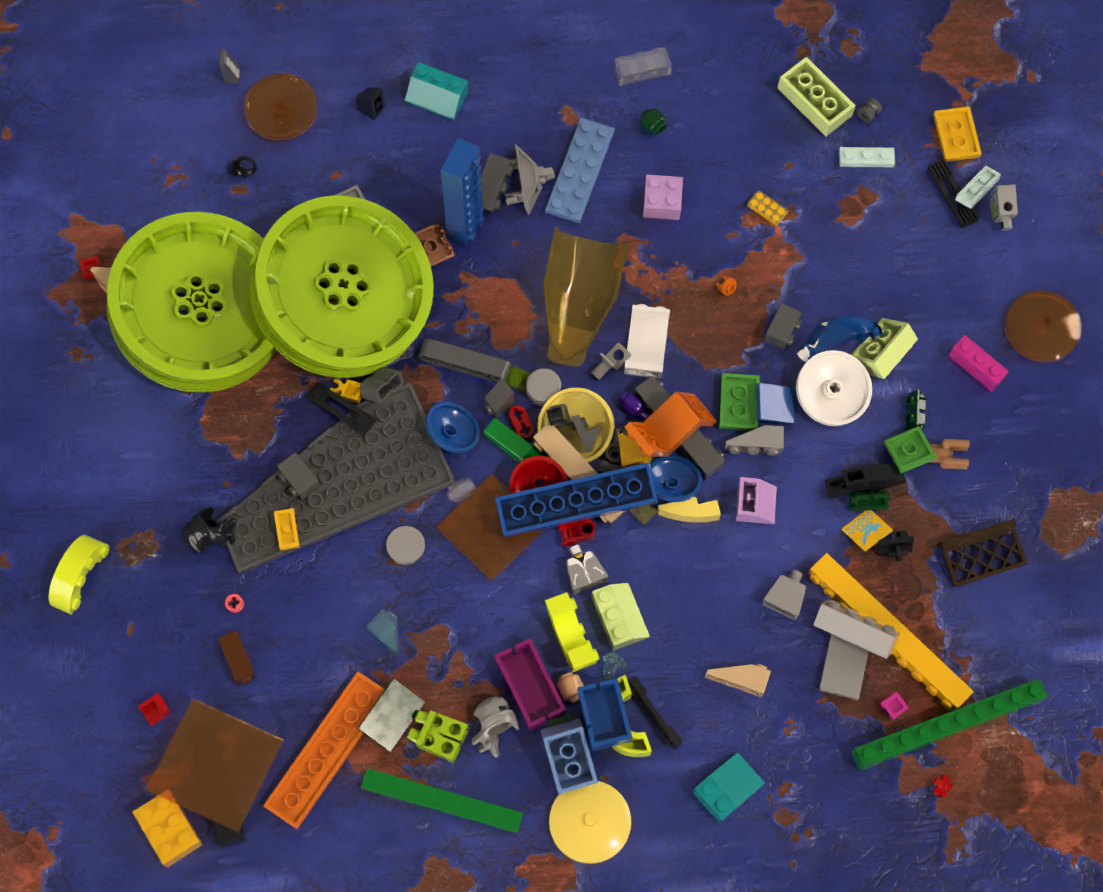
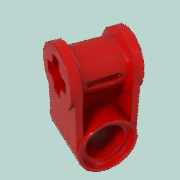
(576, 534)

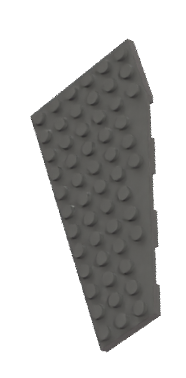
(357, 480)

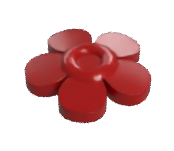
(942, 785)

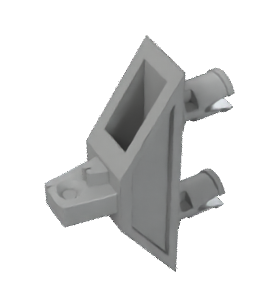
(531, 180)

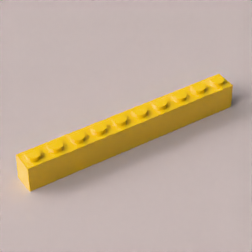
(908, 648)

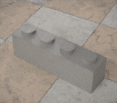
(856, 628)

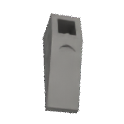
(760, 440)

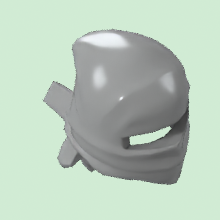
(494, 719)

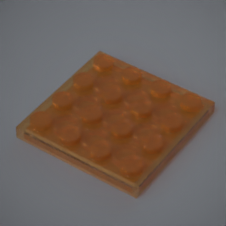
(478, 532)

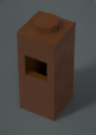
(237, 658)

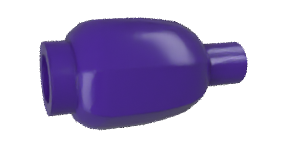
(633, 405)

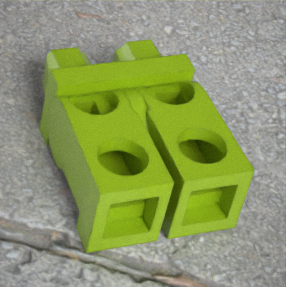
(433, 735)

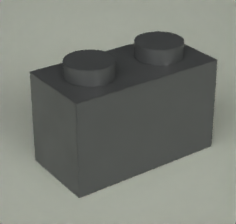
(783, 326)
(298, 476)

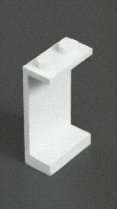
(647, 341)

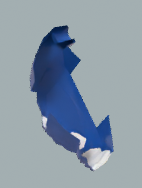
(837, 331)

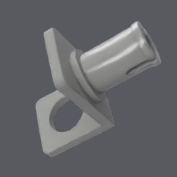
(609, 362)

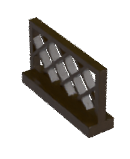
(982, 535)

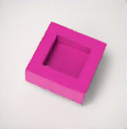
(894, 706)

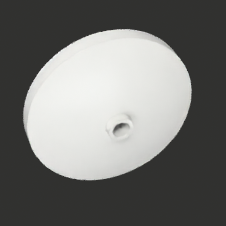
(847, 379)

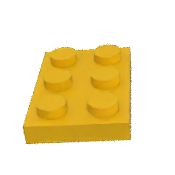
(957, 134)

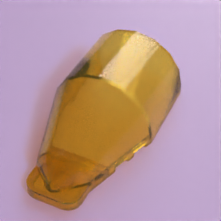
(579, 292)

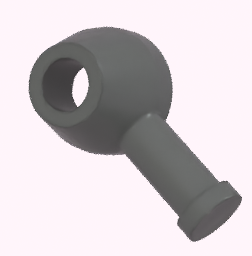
(614, 448)

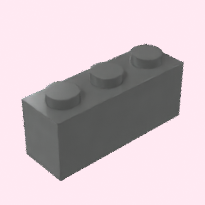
(494, 181)

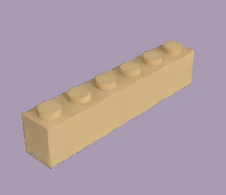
(566, 455)

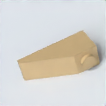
(745, 678)

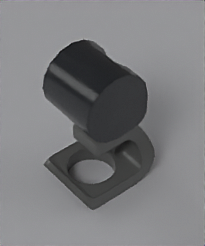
(557, 415)

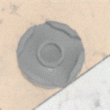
(405, 545)

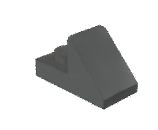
(587, 437)

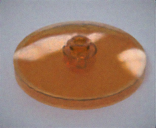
(281, 107)
(1043, 326)

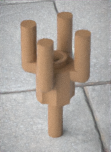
(944, 454)

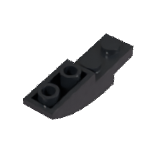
(862, 478)

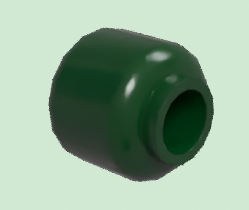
(653, 121)

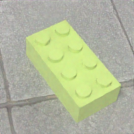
(816, 96)

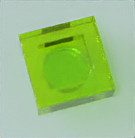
(517, 378)

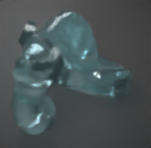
(612, 659)

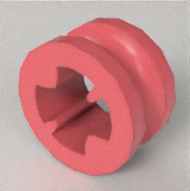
(229, 599)

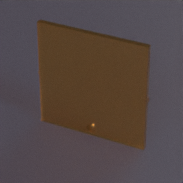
(215, 765)

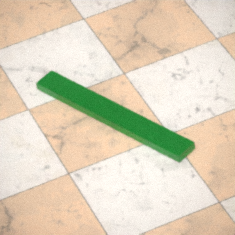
(442, 800)

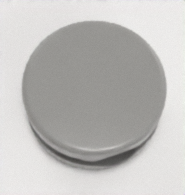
(542, 385)

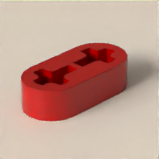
(518, 425)

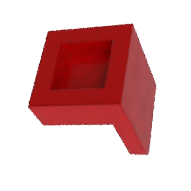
(154, 709)

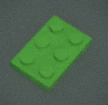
(738, 402)

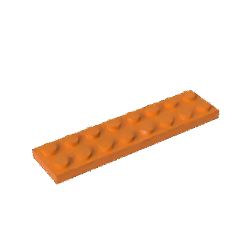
(324, 753)

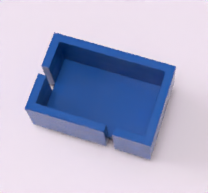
(604, 714)

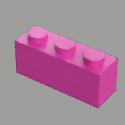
(978, 363)

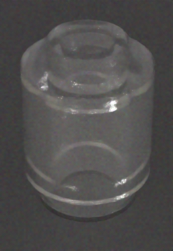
(460, 490)

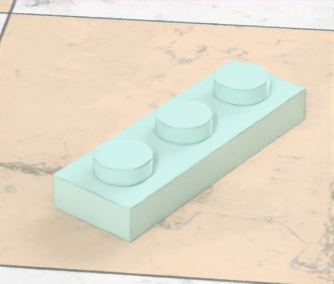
(866, 157)
(978, 187)

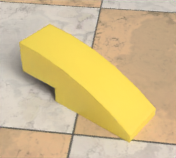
(690, 511)

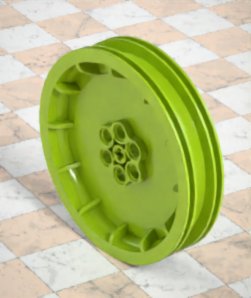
(344, 236)
(145, 307)

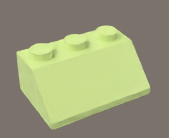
(885, 351)
(619, 615)

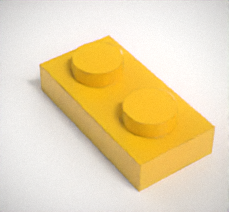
(286, 529)

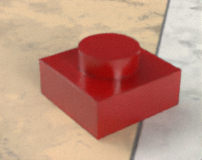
(87, 264)

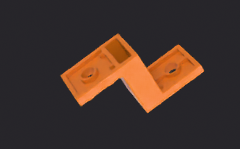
(670, 425)

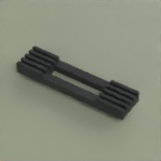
(941, 171)
(361, 421)
(670, 736)

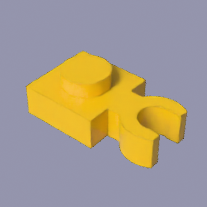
(349, 390)

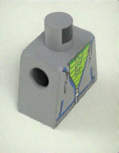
(1003, 205)

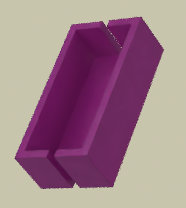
(530, 684)

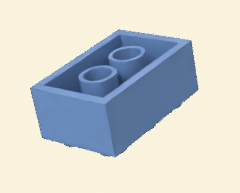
(569, 756)

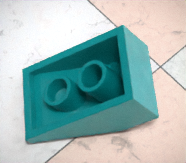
(728, 787)

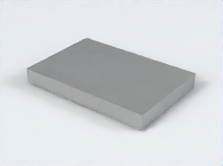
(843, 668)

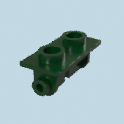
(915, 402)
(869, 501)

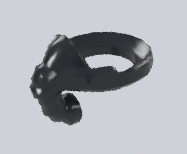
(236, 169)

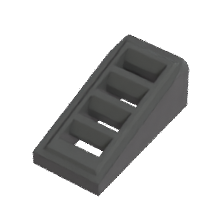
(229, 68)

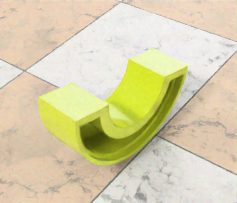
(72, 572)
(570, 633)
(639, 745)

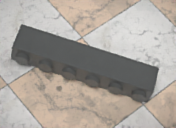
(695, 448)

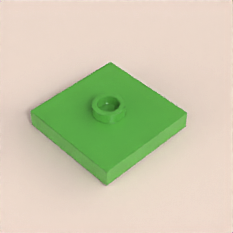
(910, 449)

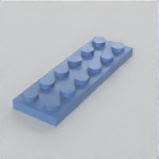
(580, 170)

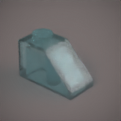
(386, 630)

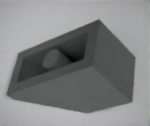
(499, 399)

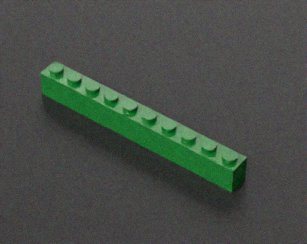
(949, 724)

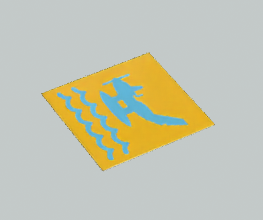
(867, 529)

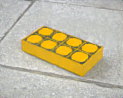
(767, 208)

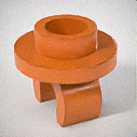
(727, 286)

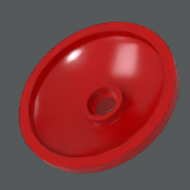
(535, 468)

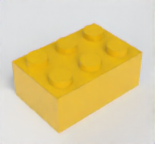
(167, 830)

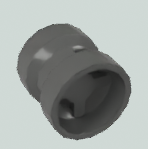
(869, 110)

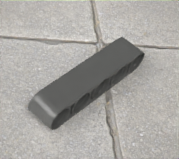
(464, 360)

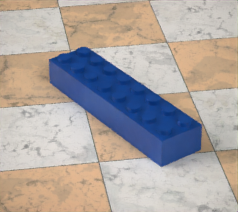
(462, 192)
(576, 500)

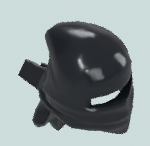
(204, 531)

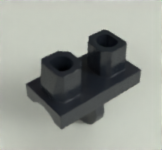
(896, 546)

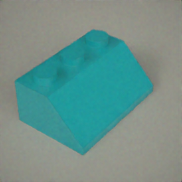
(436, 91)

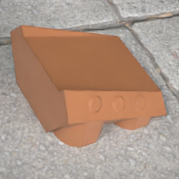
(435, 244)

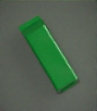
(509, 441)

